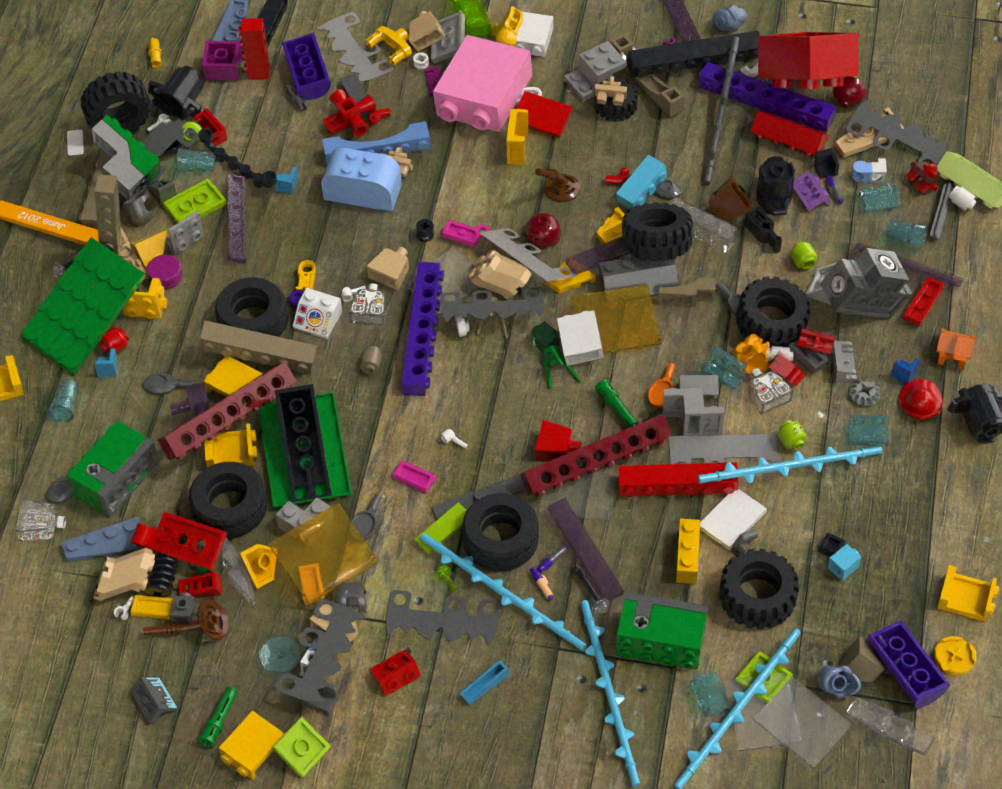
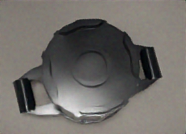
(178, 93)
(775, 185)
(981, 411)

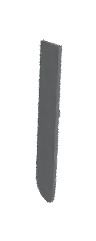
(509, 486)

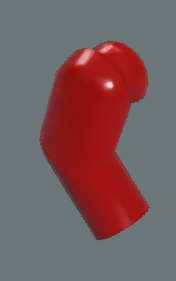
(377, 115)
(619, 179)

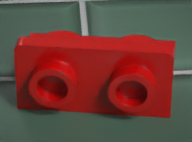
(395, 672)

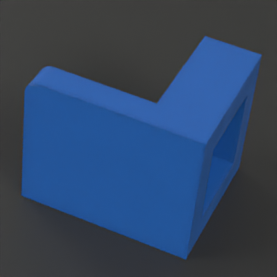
(905, 371)

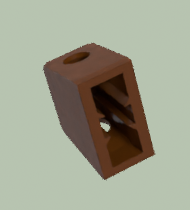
(728, 201)

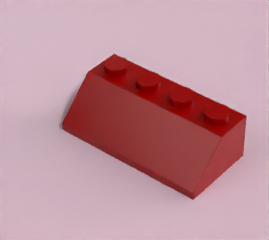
(789, 132)

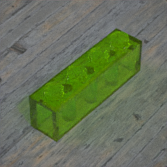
(476, 17)

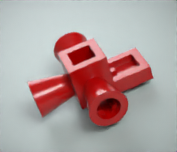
(348, 114)

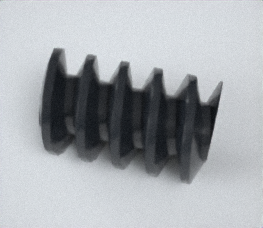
(161, 576)

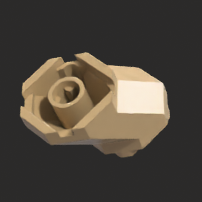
(499, 274)
(124, 574)

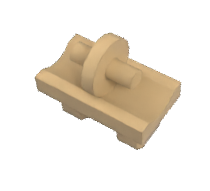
(610, 89)
(401, 159)

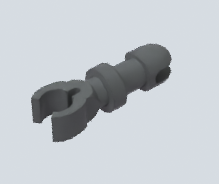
(292, 92)

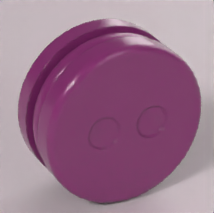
(165, 268)

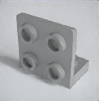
(184, 233)

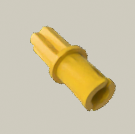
(155, 53)

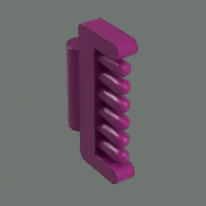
(433, 76)

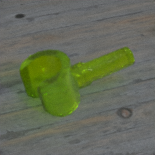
(443, 573)

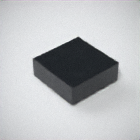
(831, 544)

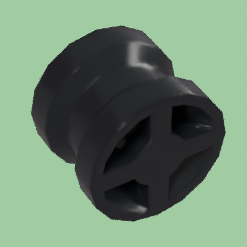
(427, 234)

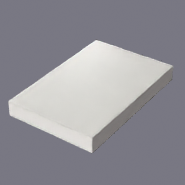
(732, 517)

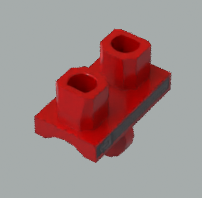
(926, 184)
(816, 340)

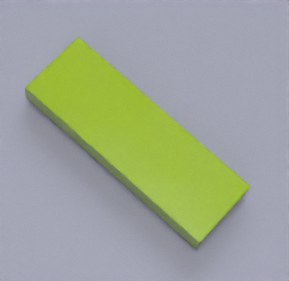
(443, 527)

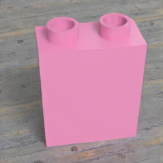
(482, 83)

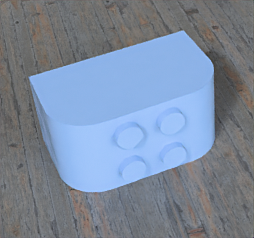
(362, 179)

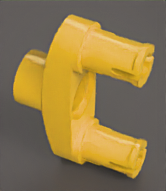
(395, 39)

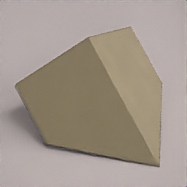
(862, 661)

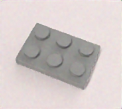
(454, 31)

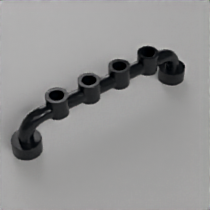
(266, 180)

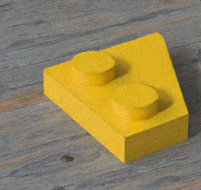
(612, 228)
(565, 284)

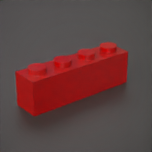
(255, 49)

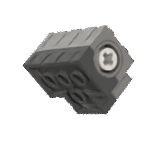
(869, 285)

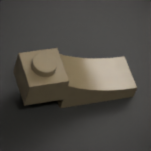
(688, 294)

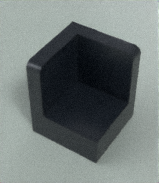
(826, 163)

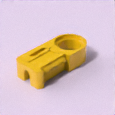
(306, 279)

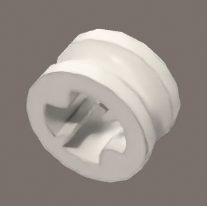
(424, 58)

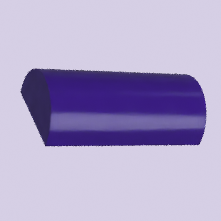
(307, 66)
(908, 664)

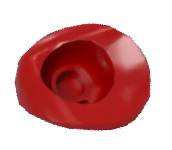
(921, 399)

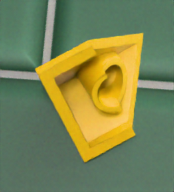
(150, 247)
(259, 563)

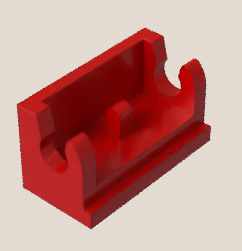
(209, 121)

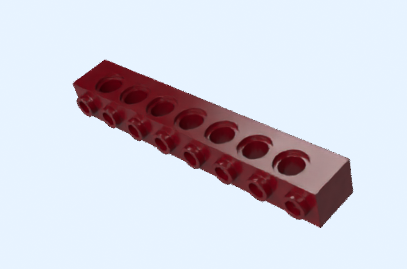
(172, 443)
(532, 477)

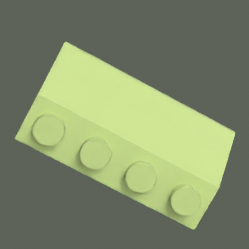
(972, 178)

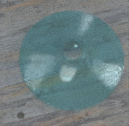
(280, 646)

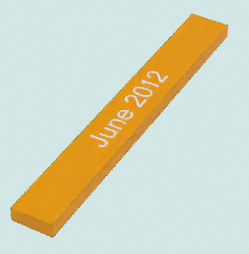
(46, 223)

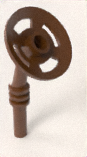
(561, 185)
(205, 623)

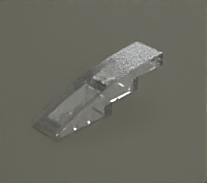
(237, 573)
(889, 726)

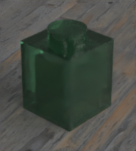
(544, 336)

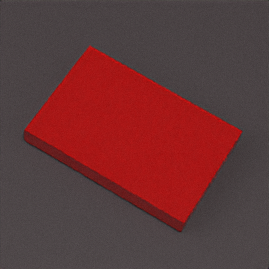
(545, 114)

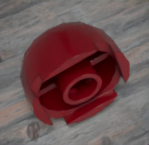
(851, 93)
(543, 231)

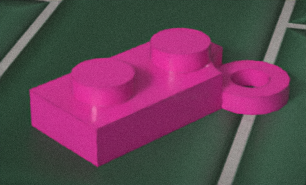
(463, 233)

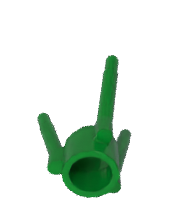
(554, 357)

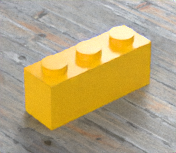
(688, 551)

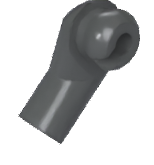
(742, 540)

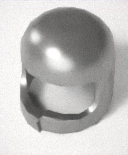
(136, 210)
(351, 595)

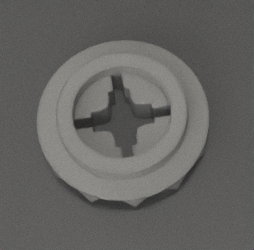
(861, 397)

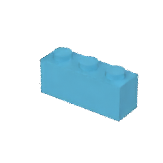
(642, 183)

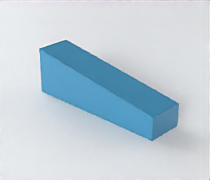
(485, 682)

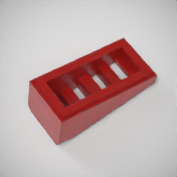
(211, 589)

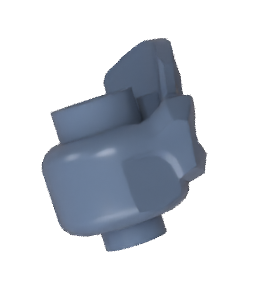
(729, 18)
(838, 681)

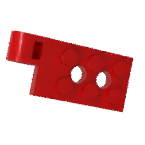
(167, 540)

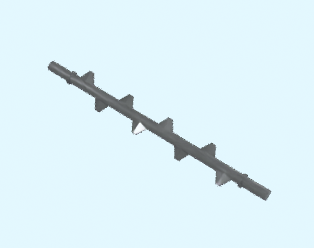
(721, 110)

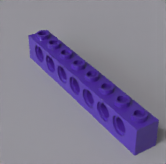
(770, 99)
(422, 329)

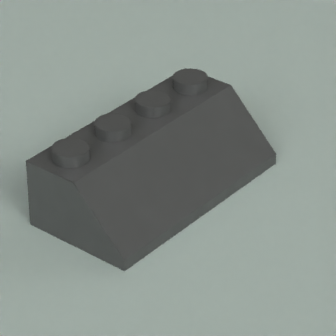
(637, 272)

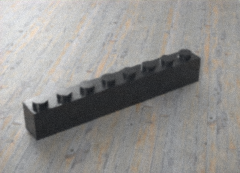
(690, 54)

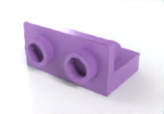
(809, 190)

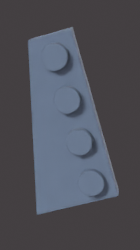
(231, 20)
(102, 542)

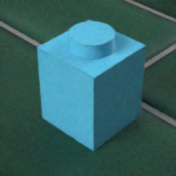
(844, 562)

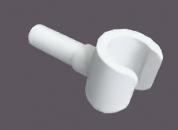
(162, 118)
(347, 293)
(449, 435)
(119, 609)

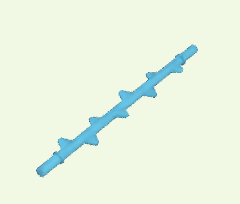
(783, 467)
(507, 597)
(613, 698)
(734, 715)

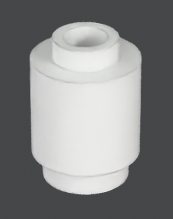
(962, 198)
(772, 352)

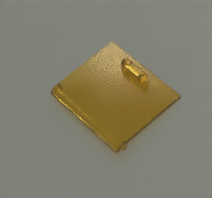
(623, 317)
(323, 553)

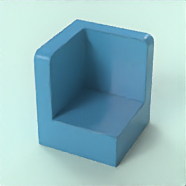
(287, 182)
(107, 365)

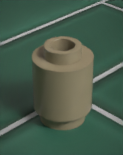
(371, 360)

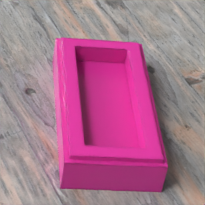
(414, 476)

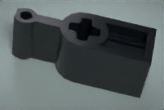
(762, 228)

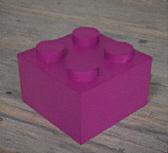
(222, 60)

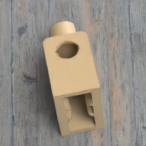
(425, 31)
(389, 267)

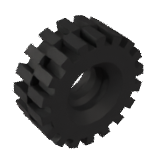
(616, 112)

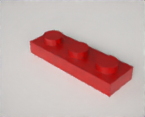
(923, 301)

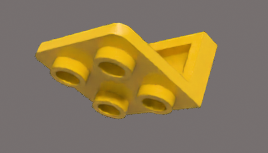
(147, 304)

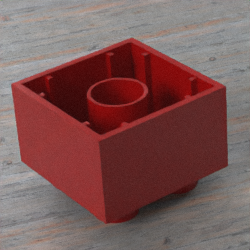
(808, 58)

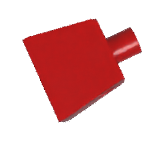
(554, 442)

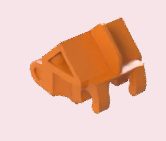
(955, 347)

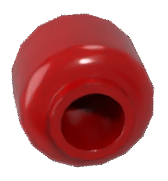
(114, 339)

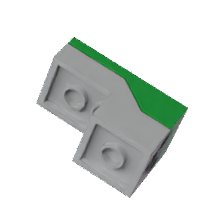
(129, 158)

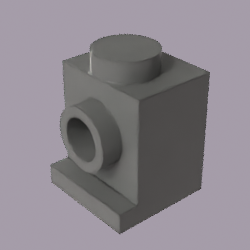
(183, 608)

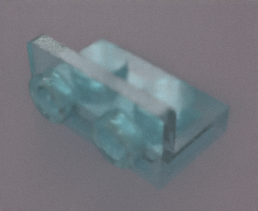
(880, 198)
(727, 367)
(868, 430)
(710, 694)

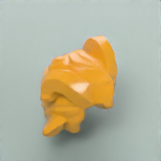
(752, 353)

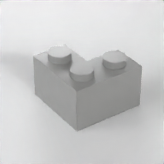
(292, 516)

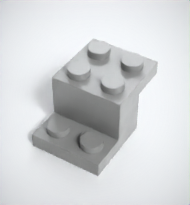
(594, 67)
(690, 406)

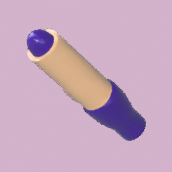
(542, 583)

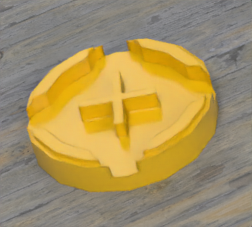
(954, 656)

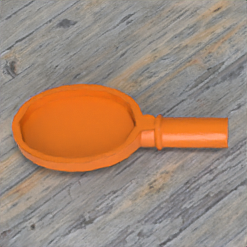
(655, 392)

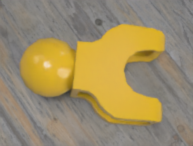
(508, 28)

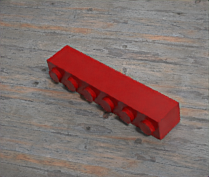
(673, 479)

